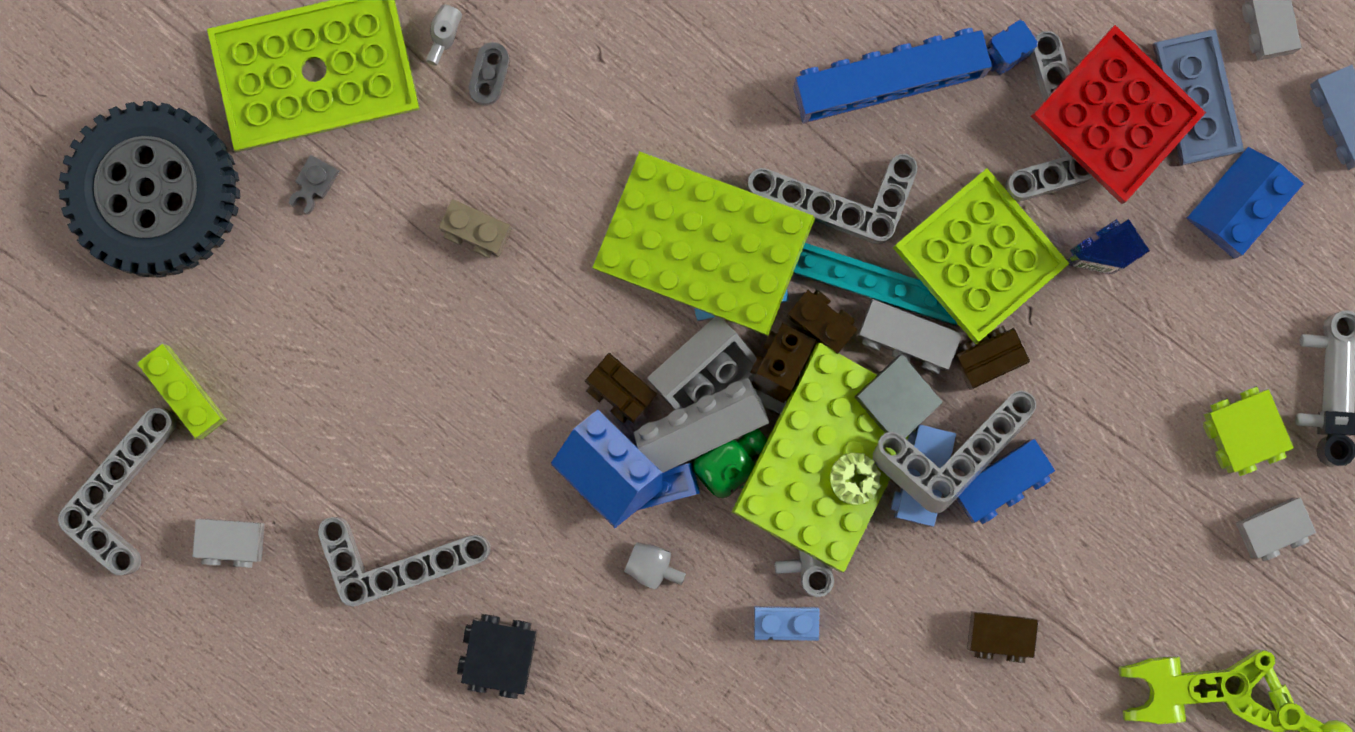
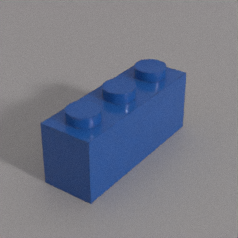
(1005, 482)

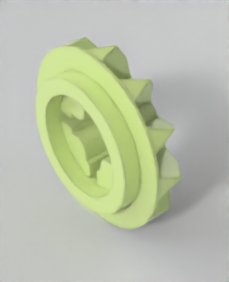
(845, 468)

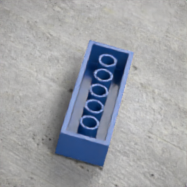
(891, 75)

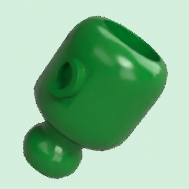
(730, 464)

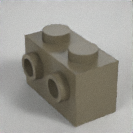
(476, 228)

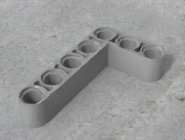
(1065, 164)
(838, 204)
(965, 458)
(112, 489)
(397, 570)

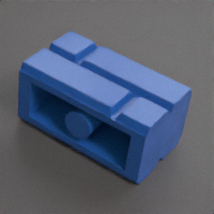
(1011, 47)

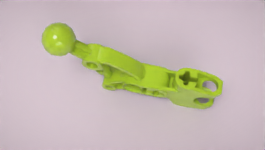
(1174, 689)

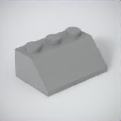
(704, 365)

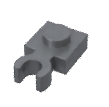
(316, 179)

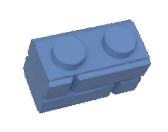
(786, 623)

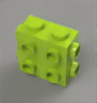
(1247, 431)

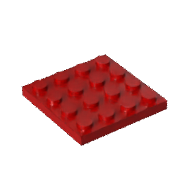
(1118, 114)

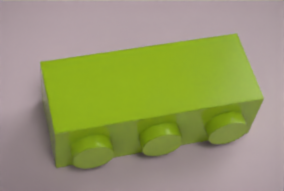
(182, 391)

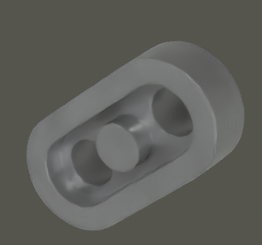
(489, 74)

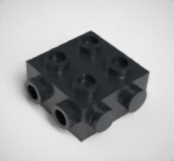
(497, 656)

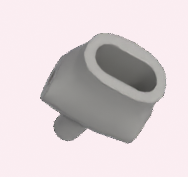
(443, 32)
(651, 565)

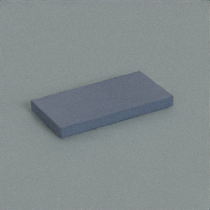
(1199, 71)

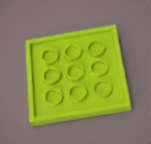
(981, 256)

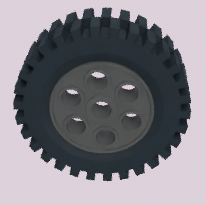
(176, 236)

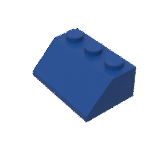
(1244, 201)
(607, 469)

